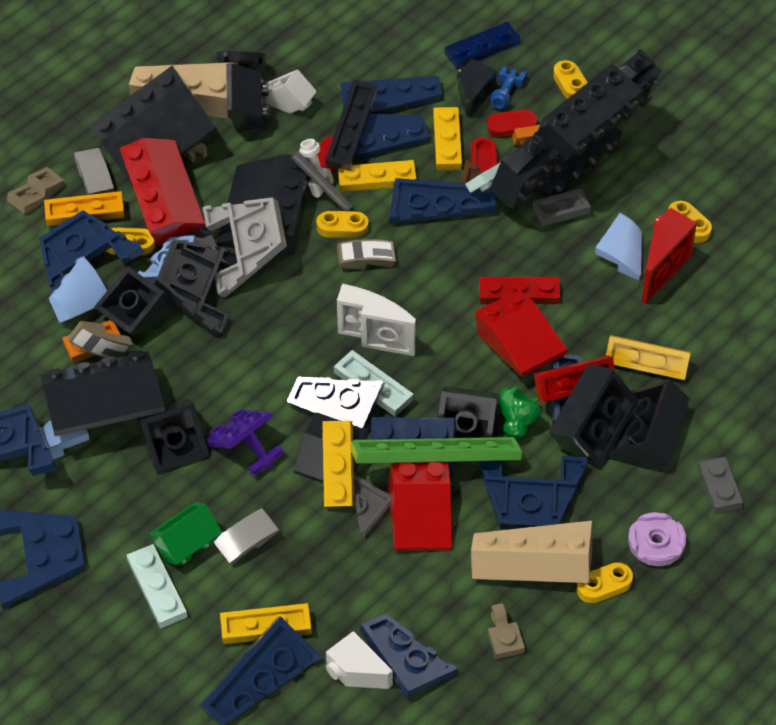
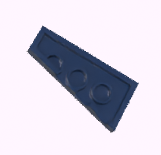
(401, 92)
(265, 666)

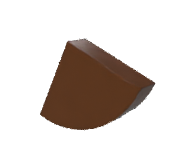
(470, 172)

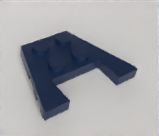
(82, 237)
(23, 436)
(529, 500)
(50, 550)

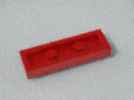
(539, 289)
(562, 380)

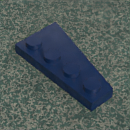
(434, 200)

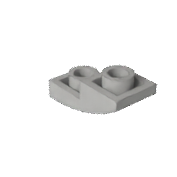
(93, 171)
(245, 535)

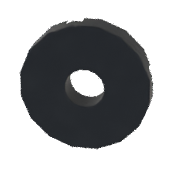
(241, 57)

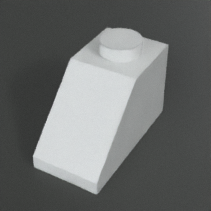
(290, 92)
(357, 664)

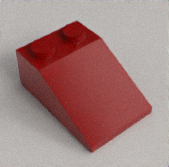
(669, 250)
(519, 333)
(420, 506)

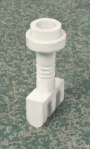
(310, 149)

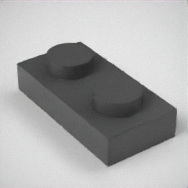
(561, 207)
(720, 485)

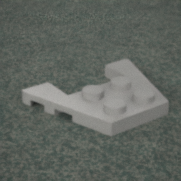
(256, 238)

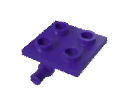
(242, 428)

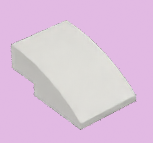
(375, 320)

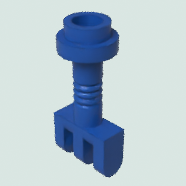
(500, 98)

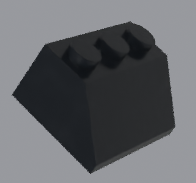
(594, 415)
(652, 427)

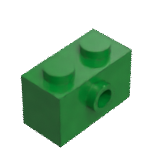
(186, 533)

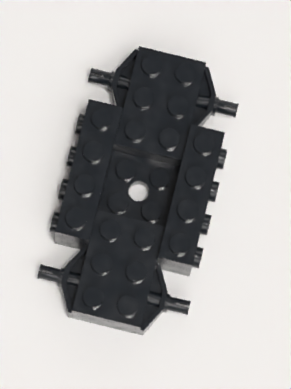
(576, 133)

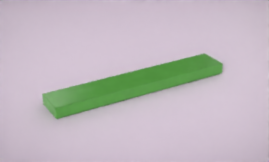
(435, 450)

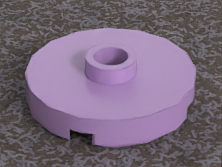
(661, 528)

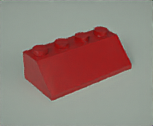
(162, 188)

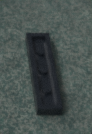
(351, 125)

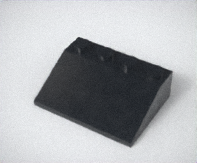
(156, 111)
(270, 178)
(102, 392)

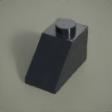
(475, 85)

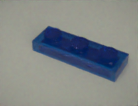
(482, 45)

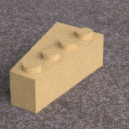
(204, 80)
(534, 553)

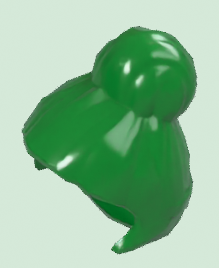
(518, 411)

